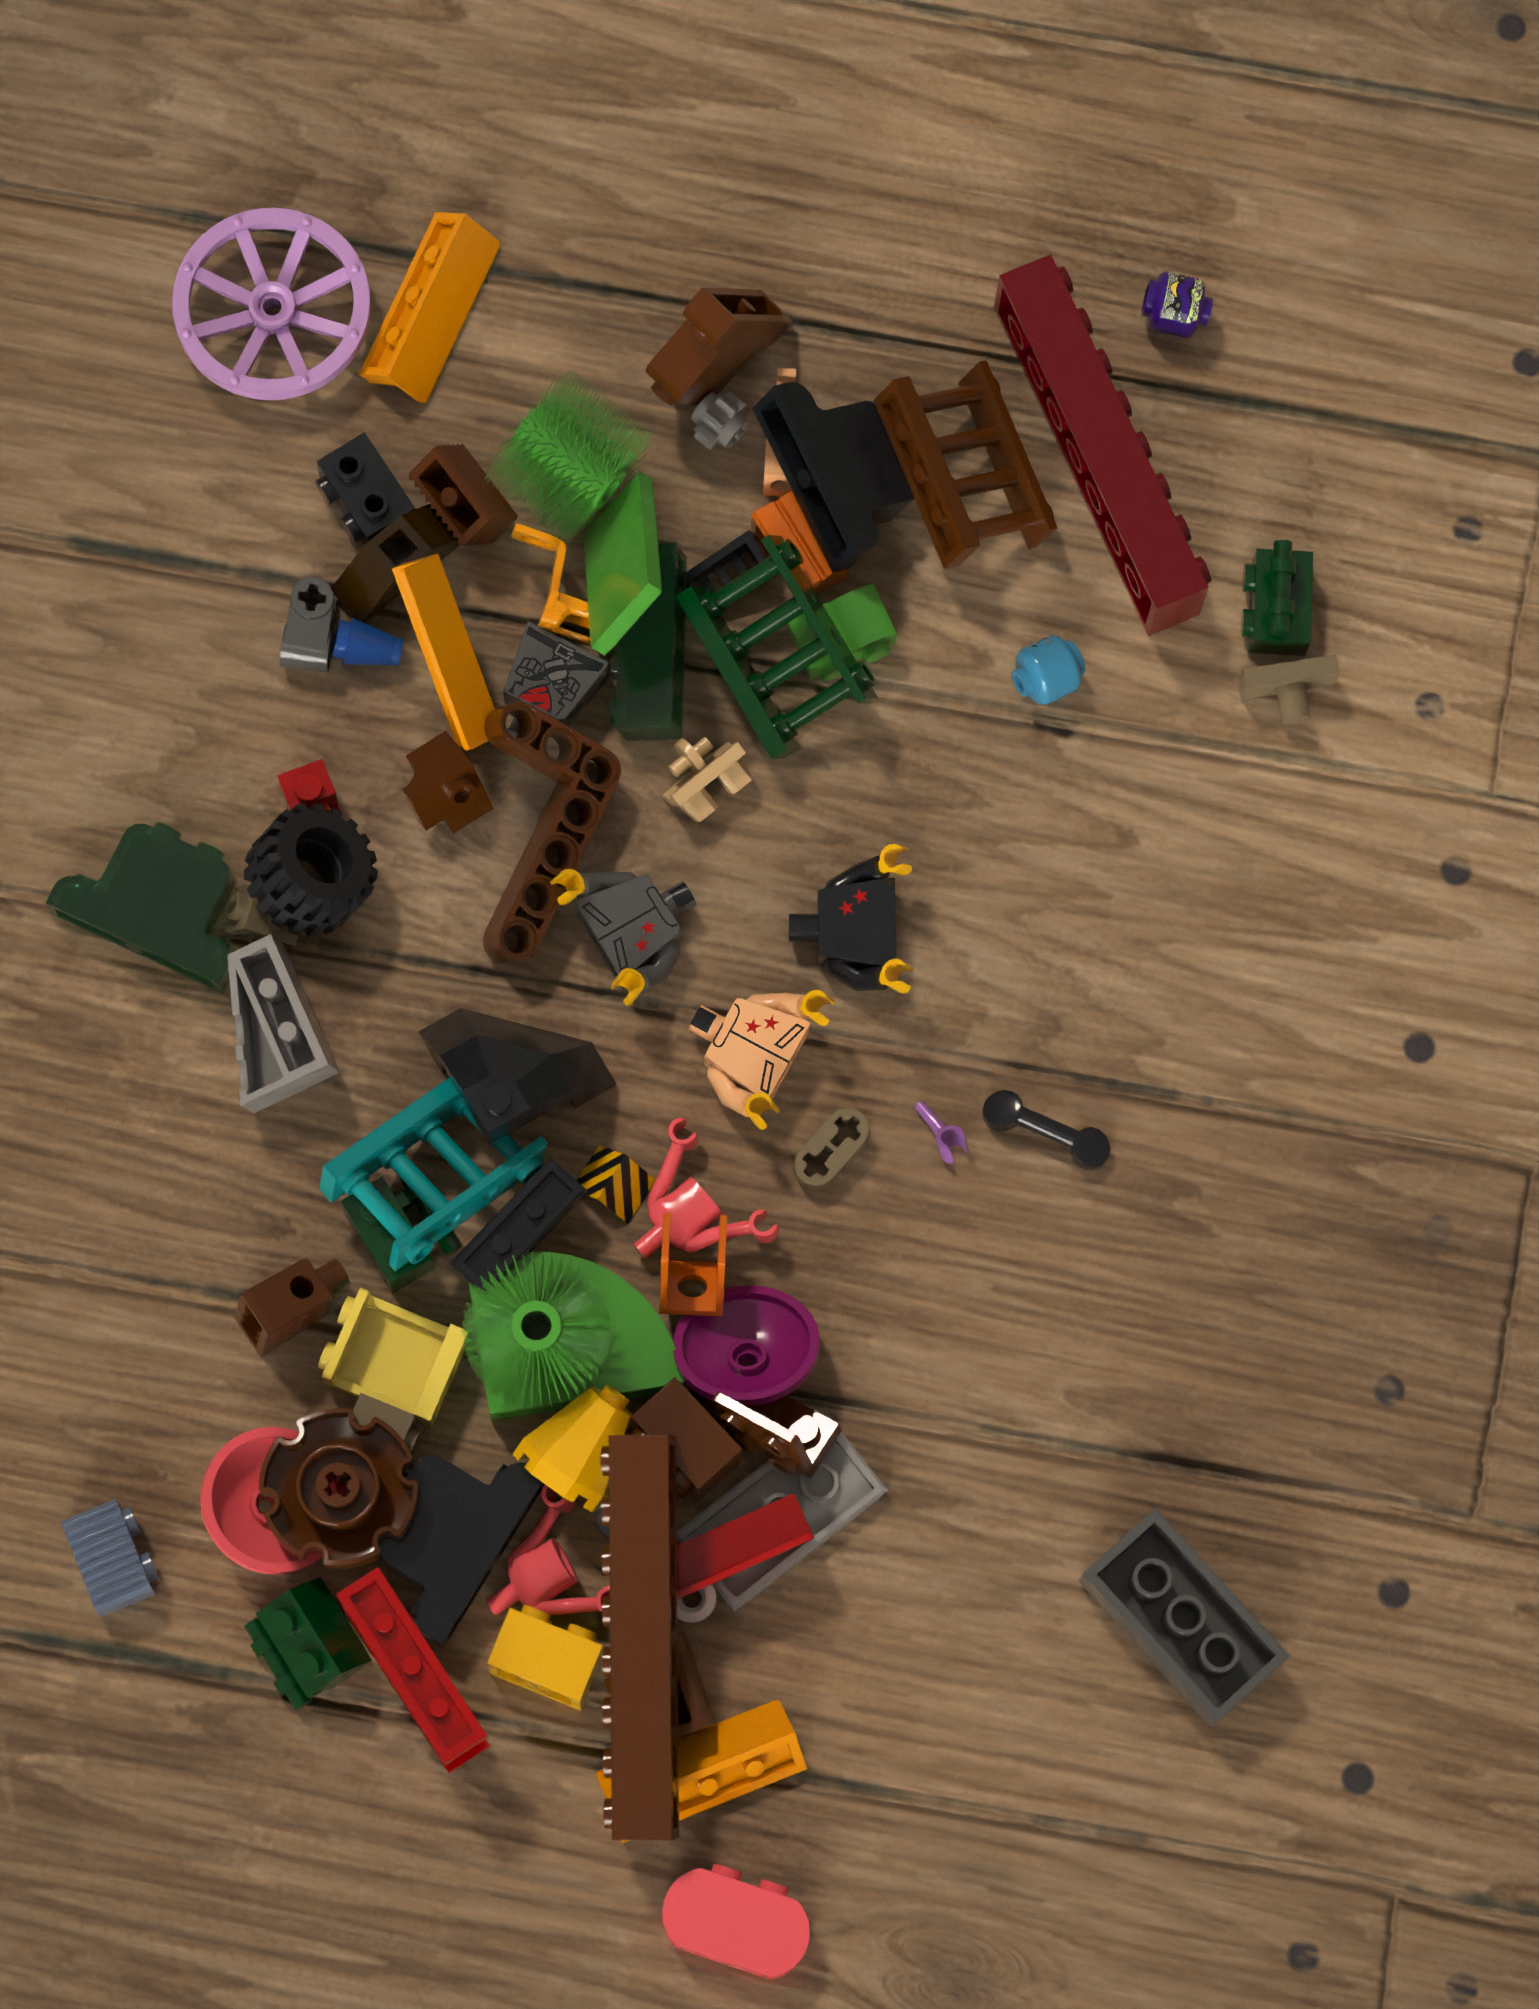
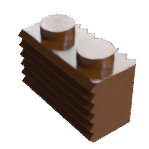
(462, 495)

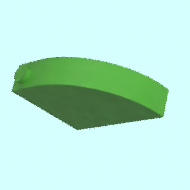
(640, 1344)

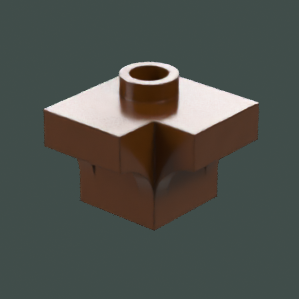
(445, 785)

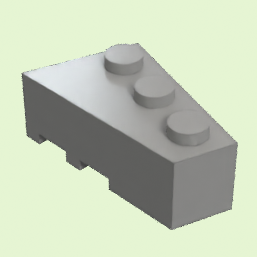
(275, 1025)

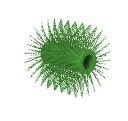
(569, 456)
(550, 1310)

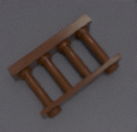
(930, 480)

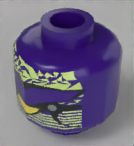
(1176, 304)

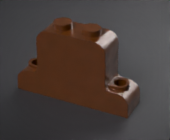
(714, 343)

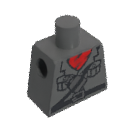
(553, 676)

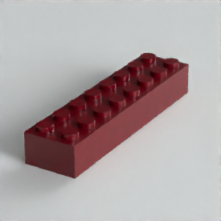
(1101, 444)

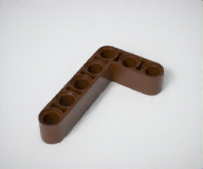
(553, 826)

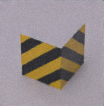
(616, 1182)

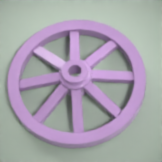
(268, 295)

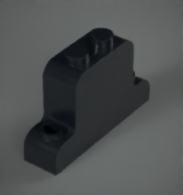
(836, 468)
(456, 1538)

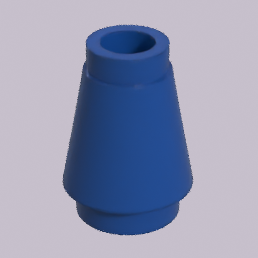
(365, 644)

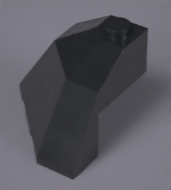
(513, 1069)

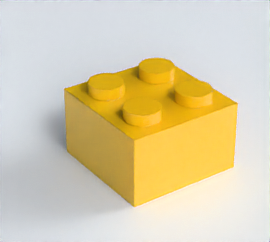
(546, 1657)

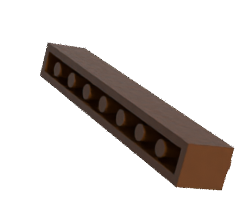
(642, 1637)

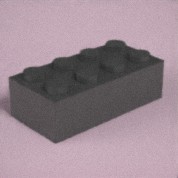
(1183, 1617)

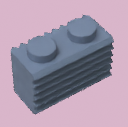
(109, 1557)

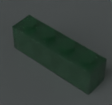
(652, 661)

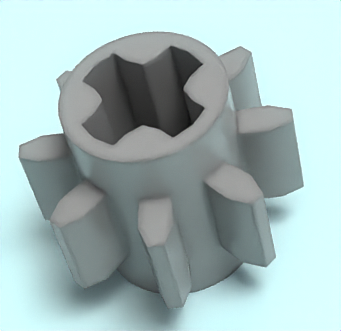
(720, 420)

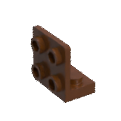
(782, 1429)

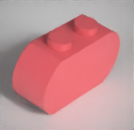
(736, 1921)

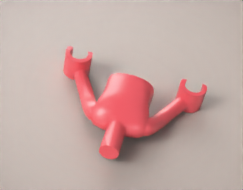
(690, 1207)
(543, 1570)

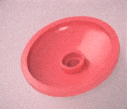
(232, 1501)

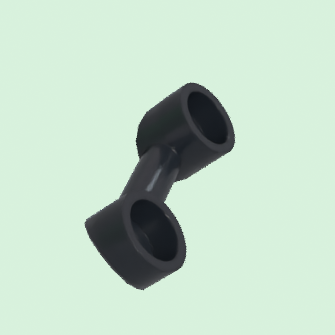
(1088, 1146)

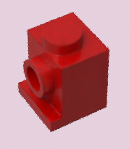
(308, 786)

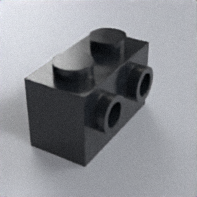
(362, 488)

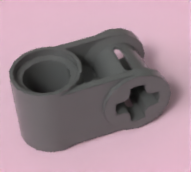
(309, 634)

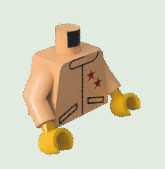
(756, 1046)

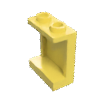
(393, 1356)

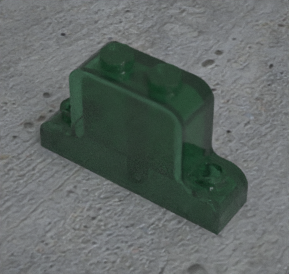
(156, 902)

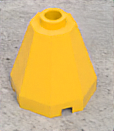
(569, 1445)

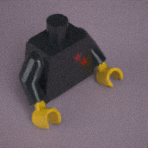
(858, 925)

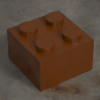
(702, 1446)

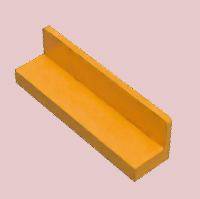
(431, 305)
(446, 648)
(733, 1758)

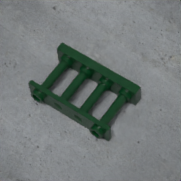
(731, 648)

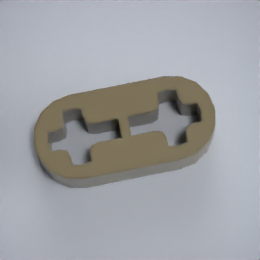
(840, 1155)

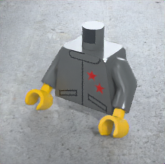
(629, 924)

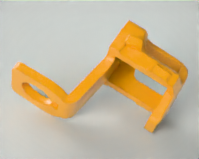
(558, 606)

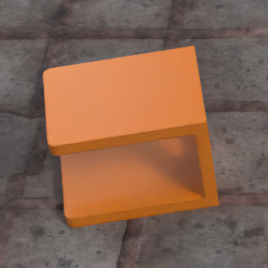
(676, 1272)

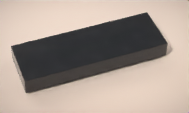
(519, 1225)

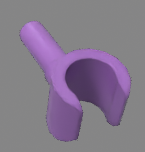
(945, 1135)

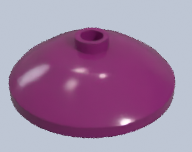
(757, 1330)

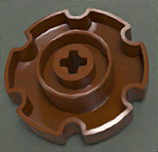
(337, 1526)

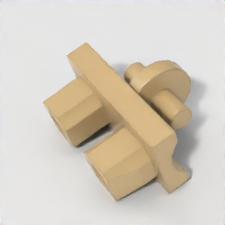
(722, 764)

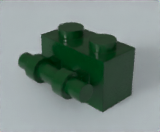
(1278, 600)
(380, 1242)
(306, 1642)

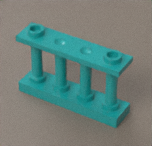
(387, 1149)

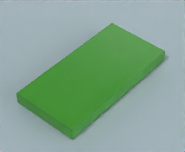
(622, 563)

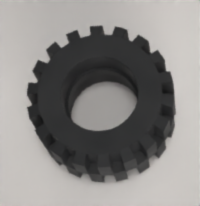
(289, 891)

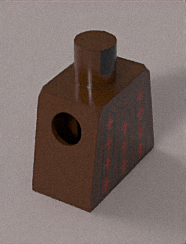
(273, 1314)

